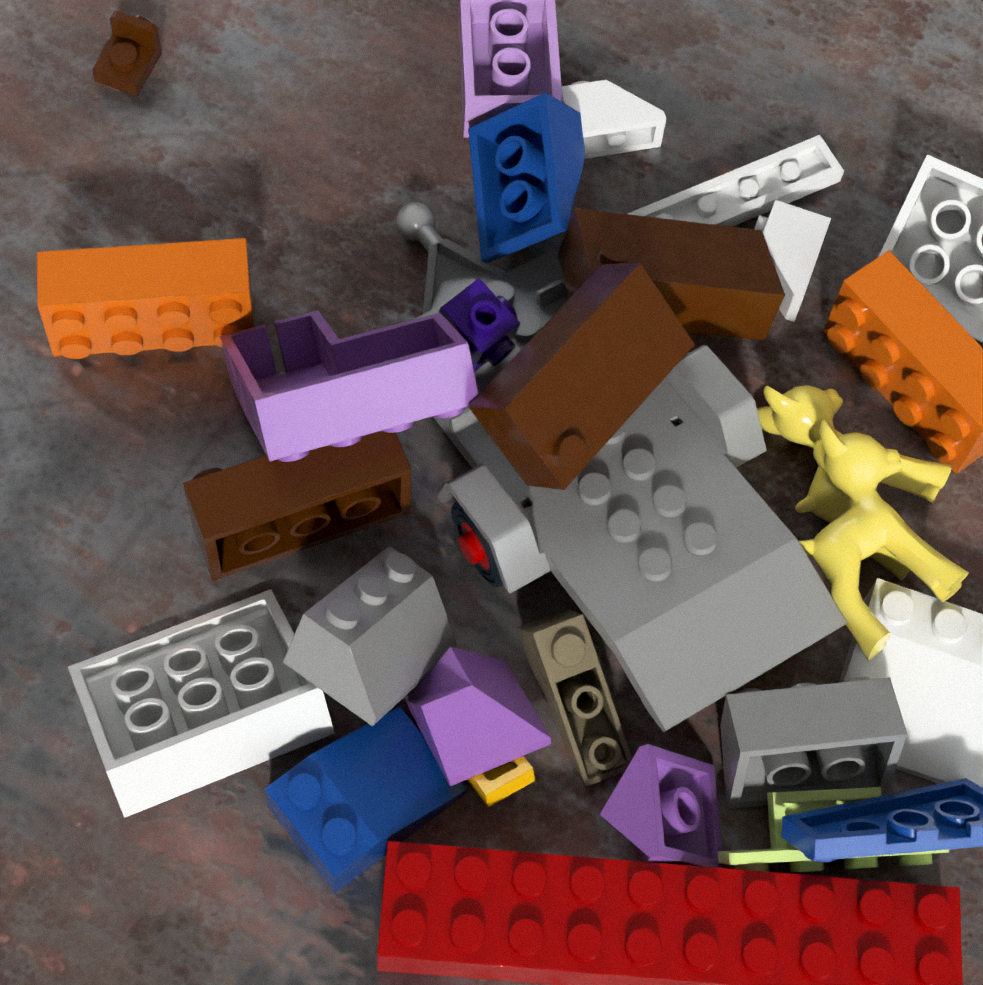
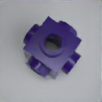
(484, 322)

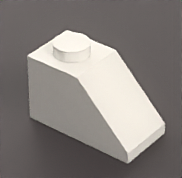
(614, 118)
(794, 244)

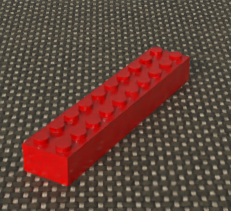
(656, 922)

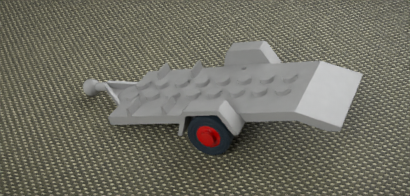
(655, 532)

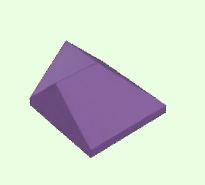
(475, 715)
(668, 808)

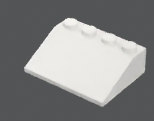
(942, 239)
(935, 677)
(198, 702)

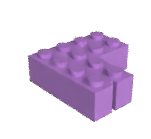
(346, 385)

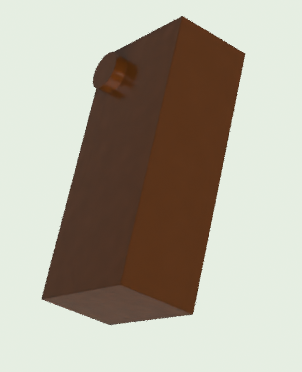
(708, 273)
(582, 375)
(281, 507)

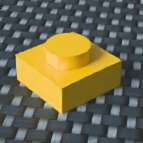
(503, 780)

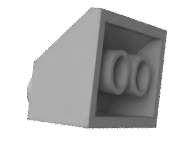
(373, 636)
(810, 739)

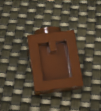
(128, 54)

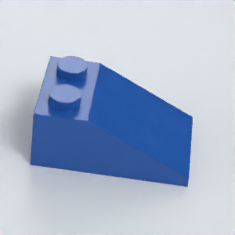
(525, 174)
(360, 796)

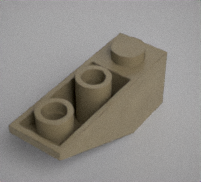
(576, 694)

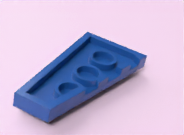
(895, 823)

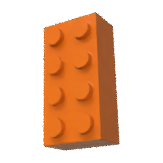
(144, 296)
(913, 357)

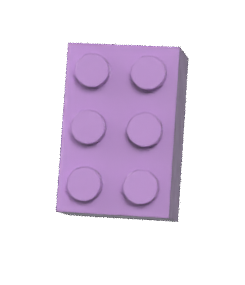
(506, 55)

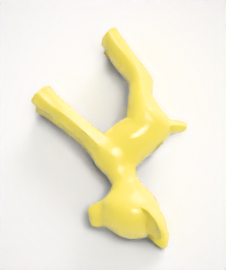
(798, 419)
(856, 468)

